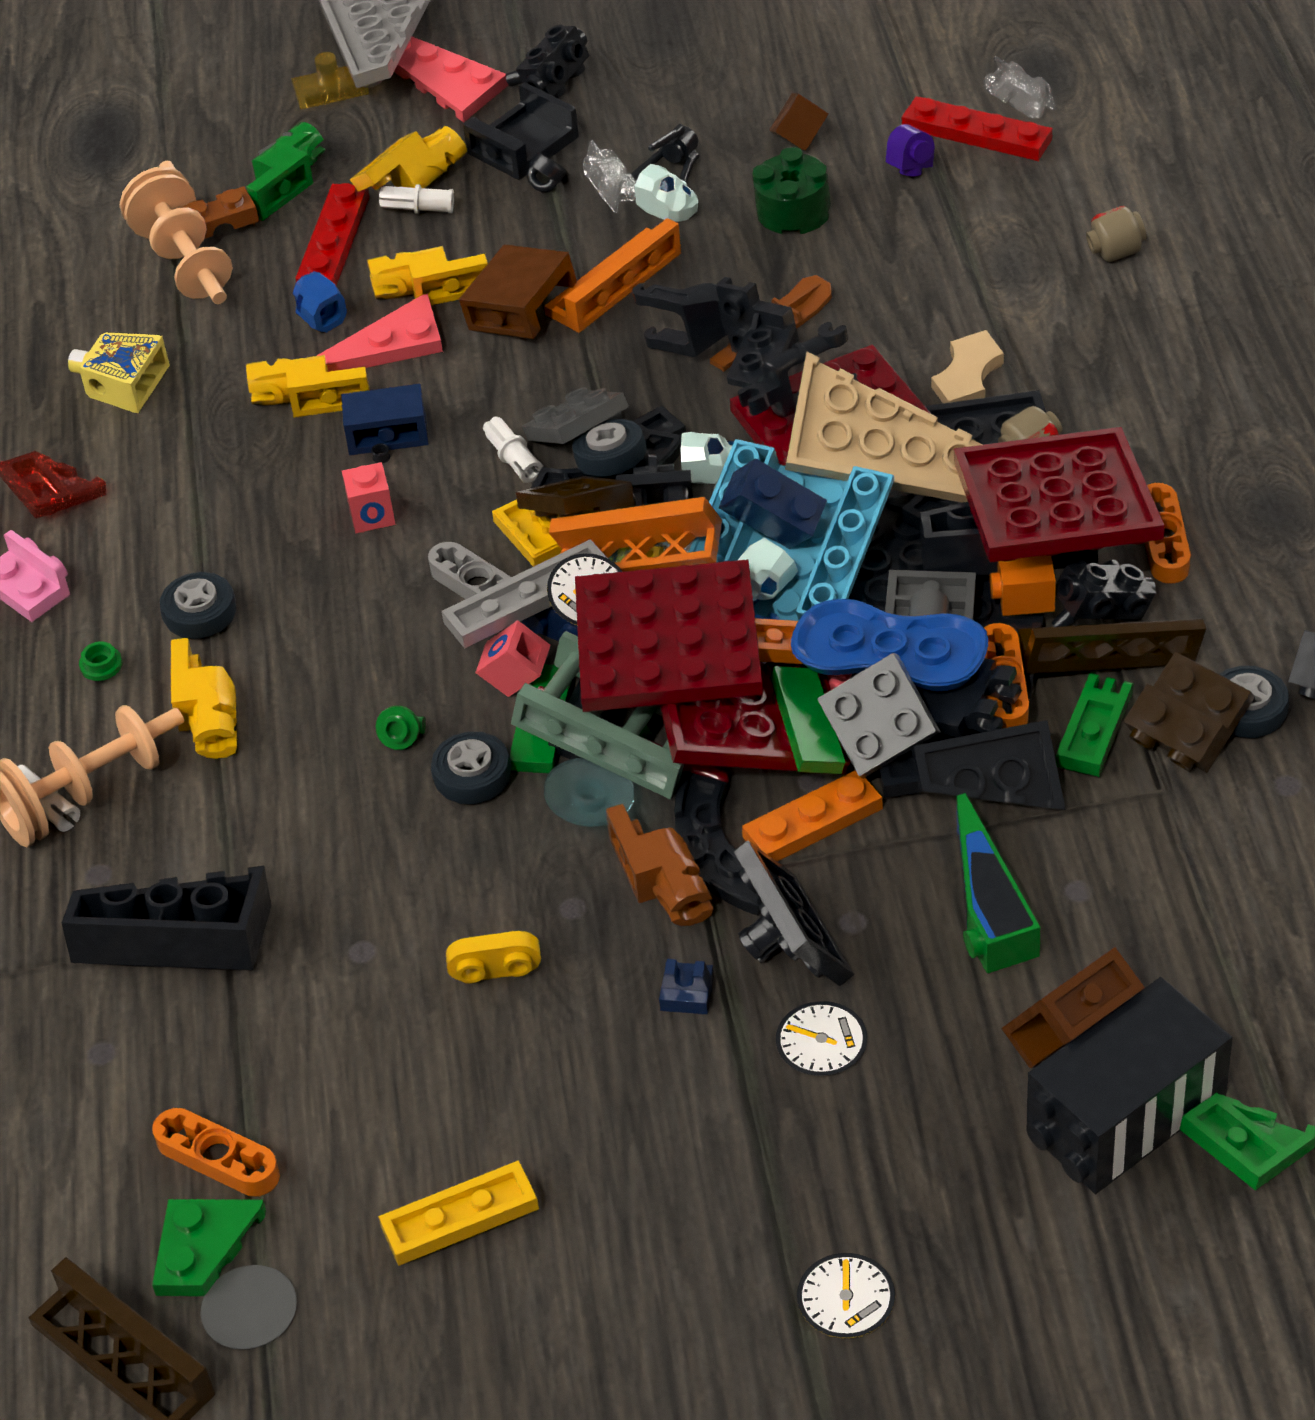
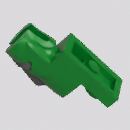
(284, 168)

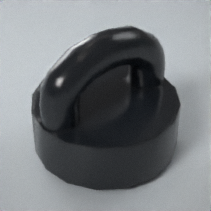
(549, 168)

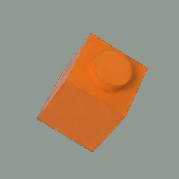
(1024, 585)

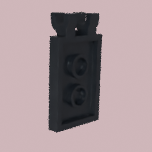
(966, 705)

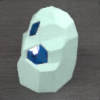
(664, 194)
(704, 456)
(769, 569)

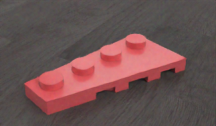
(450, 77)

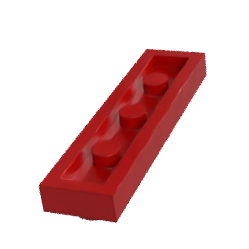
(978, 128)
(334, 232)

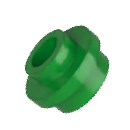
(100, 661)

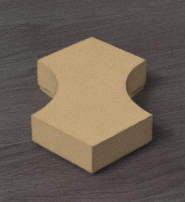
(972, 361)

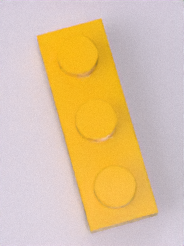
(458, 1212)

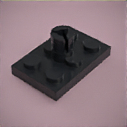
(787, 918)

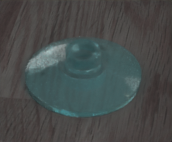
(583, 792)

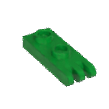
(1093, 726)

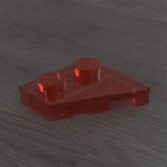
(48, 485)

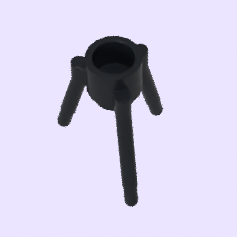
(676, 147)

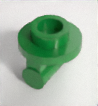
(399, 727)

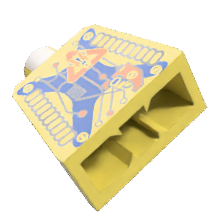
(121, 368)

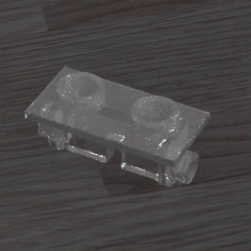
(1030, 92)
(609, 176)

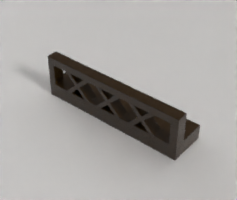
(1109, 645)
(129, 1330)

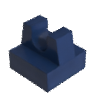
(686, 987)

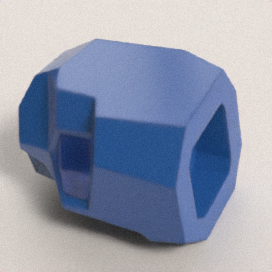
(319, 302)

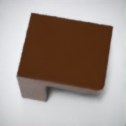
(799, 121)

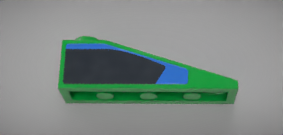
(997, 915)

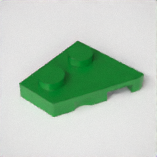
(1246, 1138)
(200, 1241)

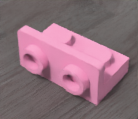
(30, 578)

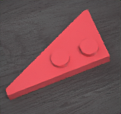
(394, 338)

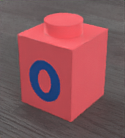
(368, 497)
(513, 658)

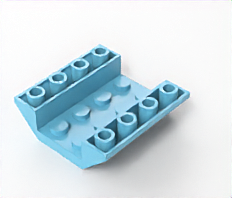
(836, 551)

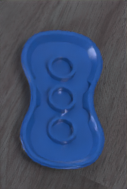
(852, 635)

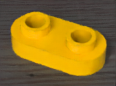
(493, 956)

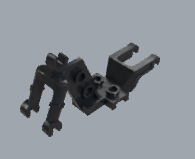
(756, 332)

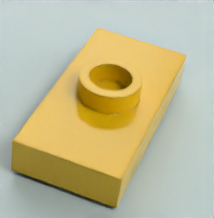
(527, 532)

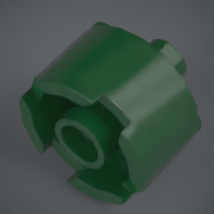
(792, 192)

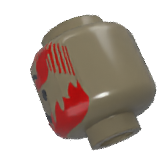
(1116, 233)
(1029, 424)

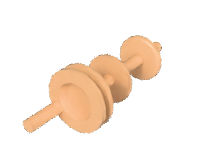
(176, 233)
(19, 800)

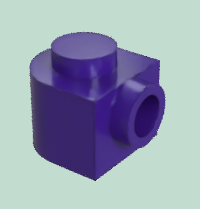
(910, 150)

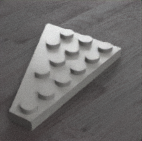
(372, 34)

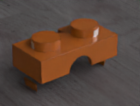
(230, 207)

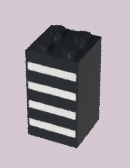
(1126, 1084)

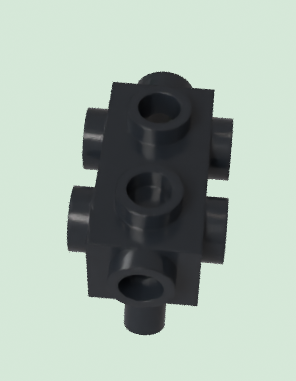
(553, 61)
(1102, 592)

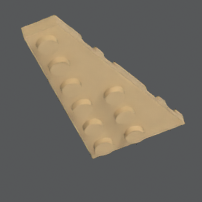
(853, 425)

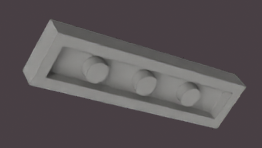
(506, 601)

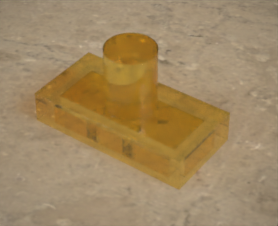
(327, 85)

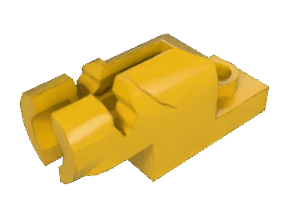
(413, 160)
(423, 274)
(303, 384)
(205, 701)

